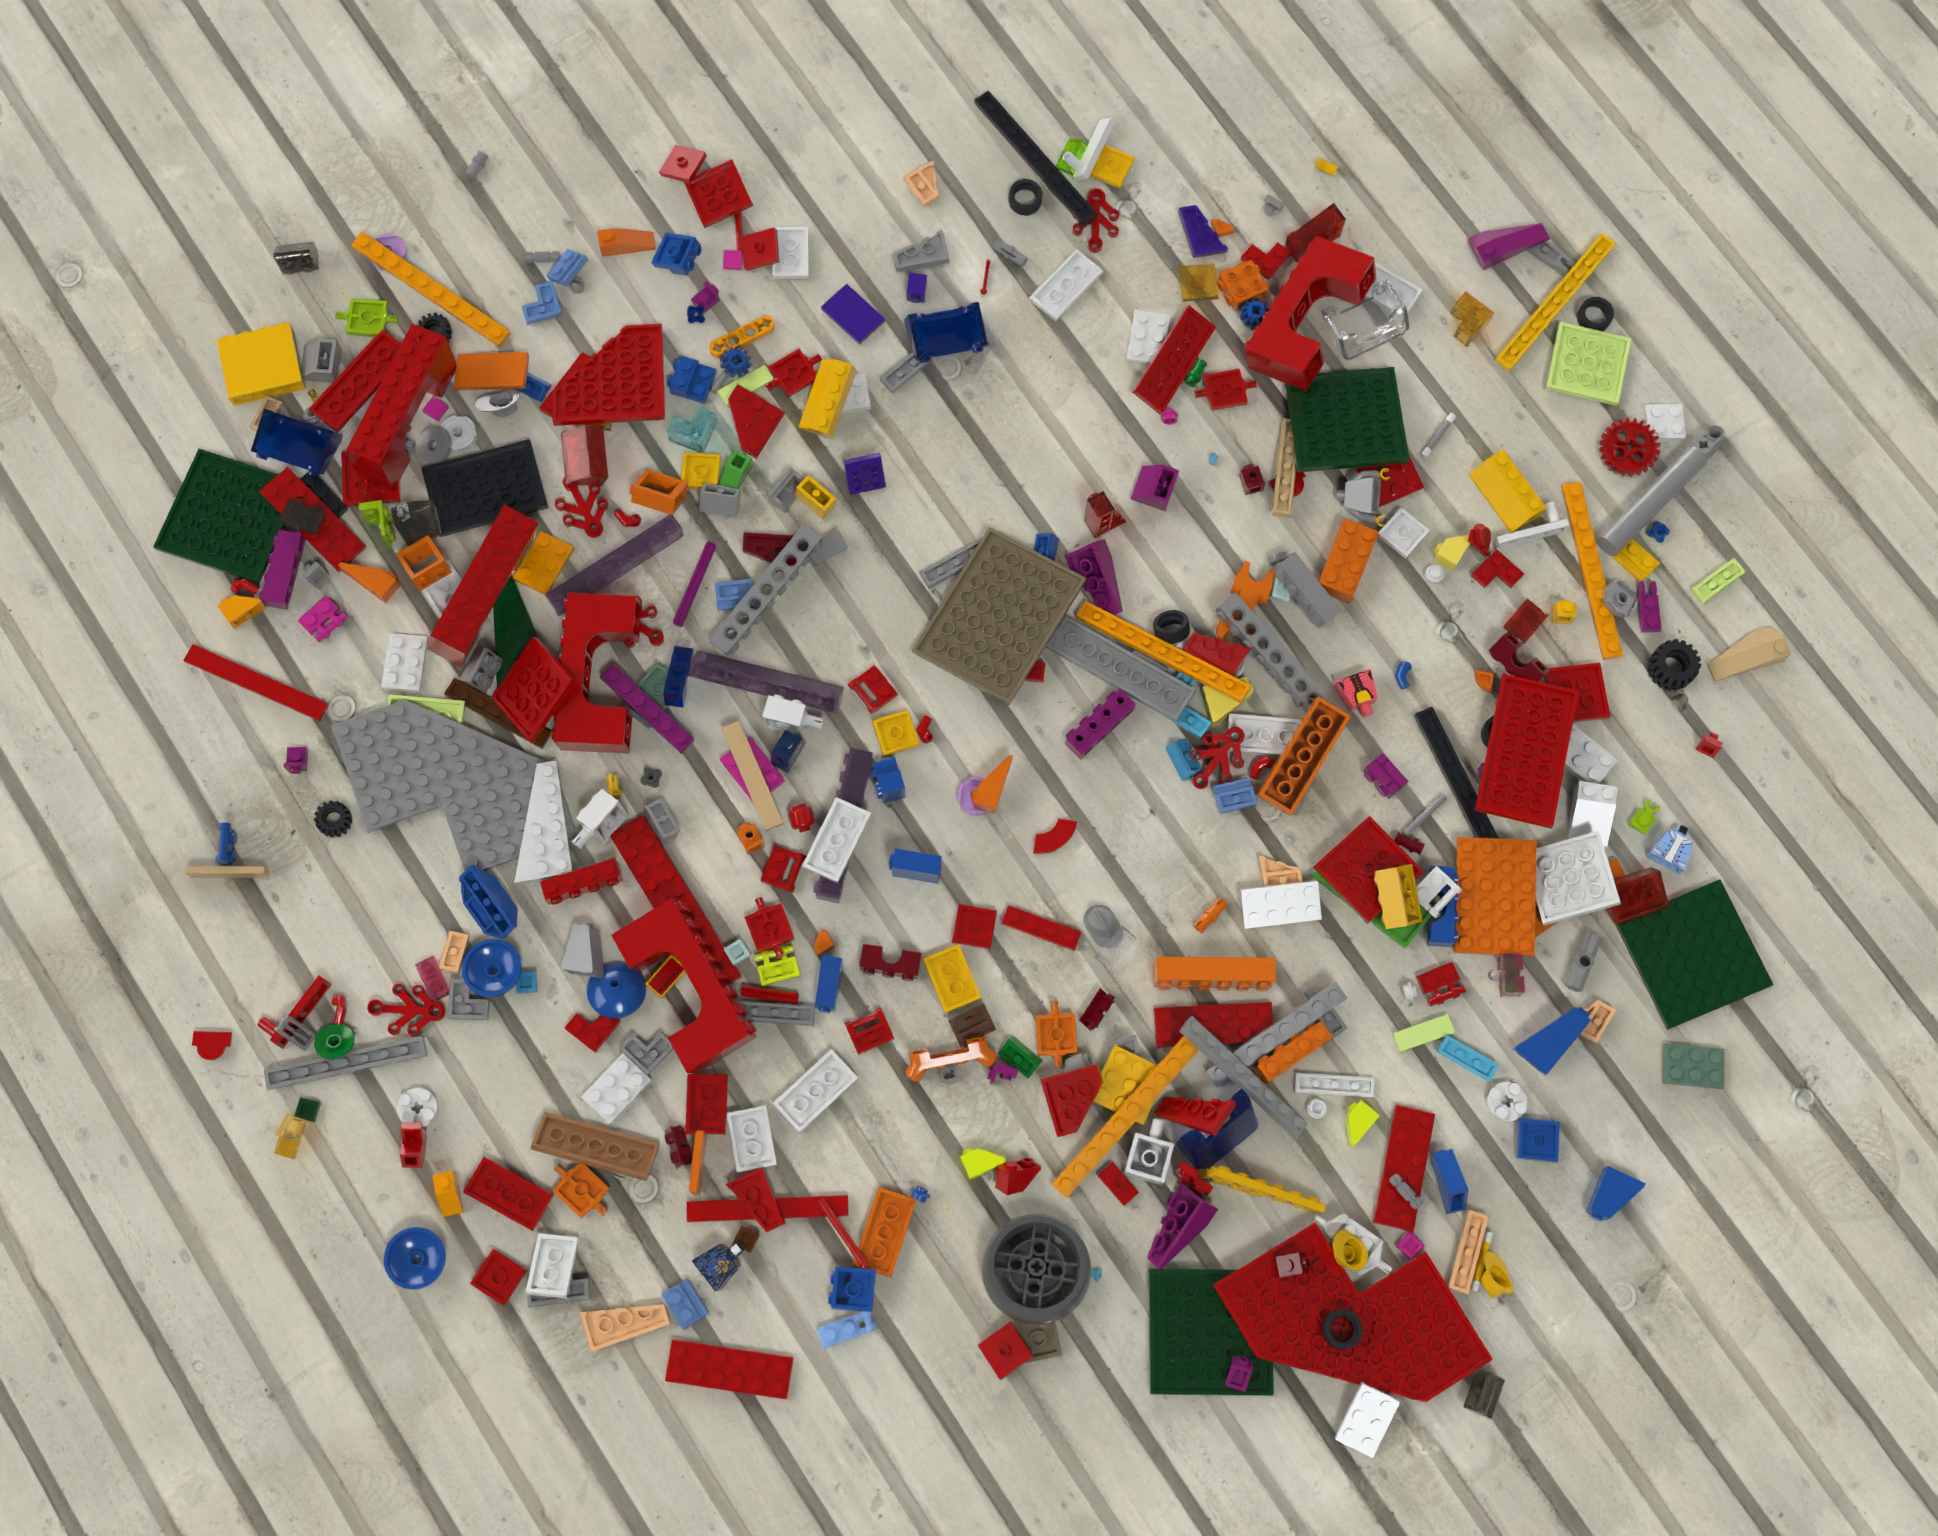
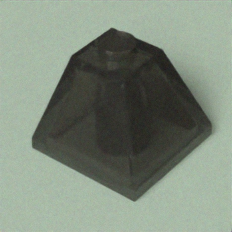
(416, 520)

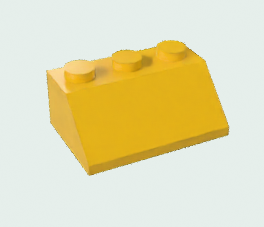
(1398, 896)

